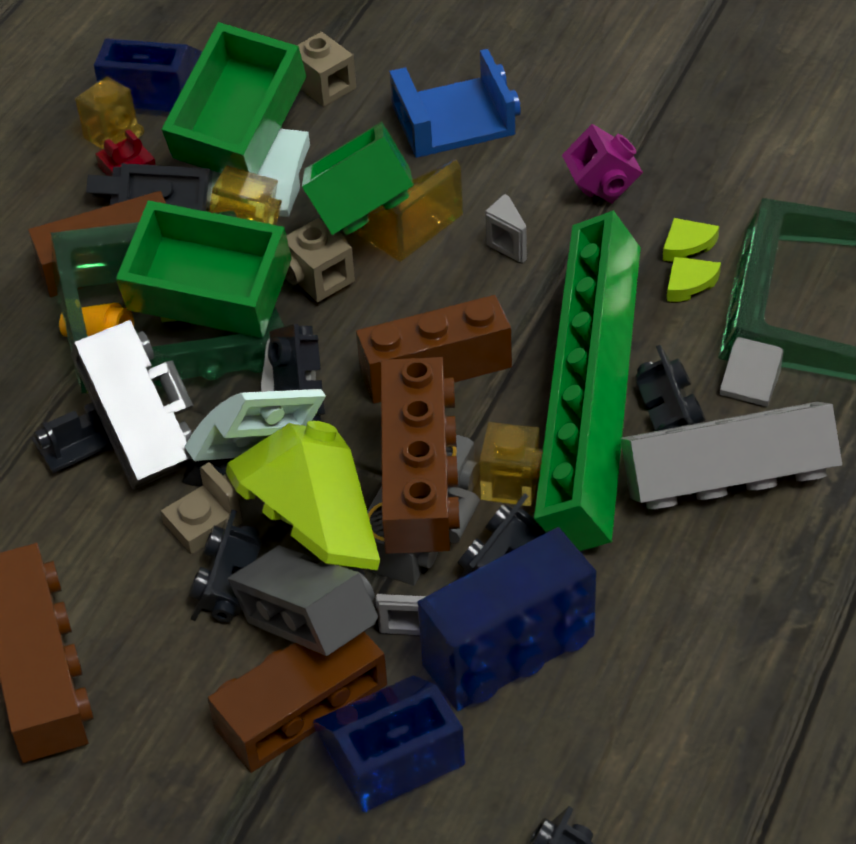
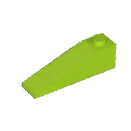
(312, 484)

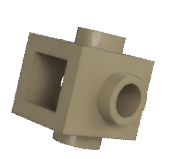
(319, 260)

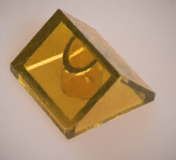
(429, 209)

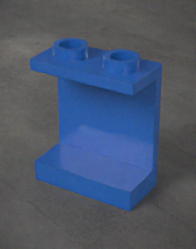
(456, 112)

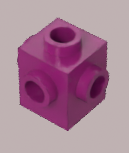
(602, 163)

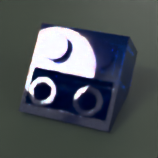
(149, 69)
(393, 740)

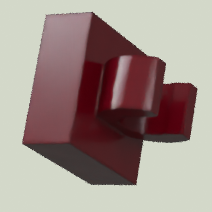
(126, 152)

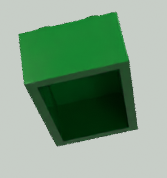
(234, 100)
(358, 180)
(204, 268)

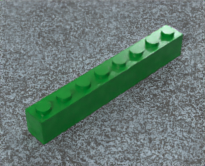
(589, 384)

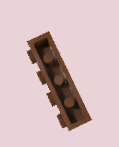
(415, 456)
(34, 662)

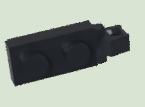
(179, 185)

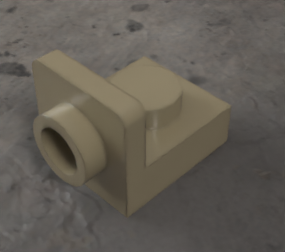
(196, 513)

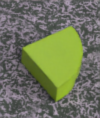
(689, 238)
(691, 277)

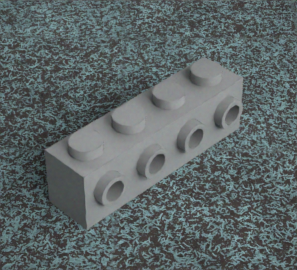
(730, 453)

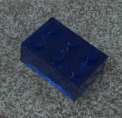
(507, 618)

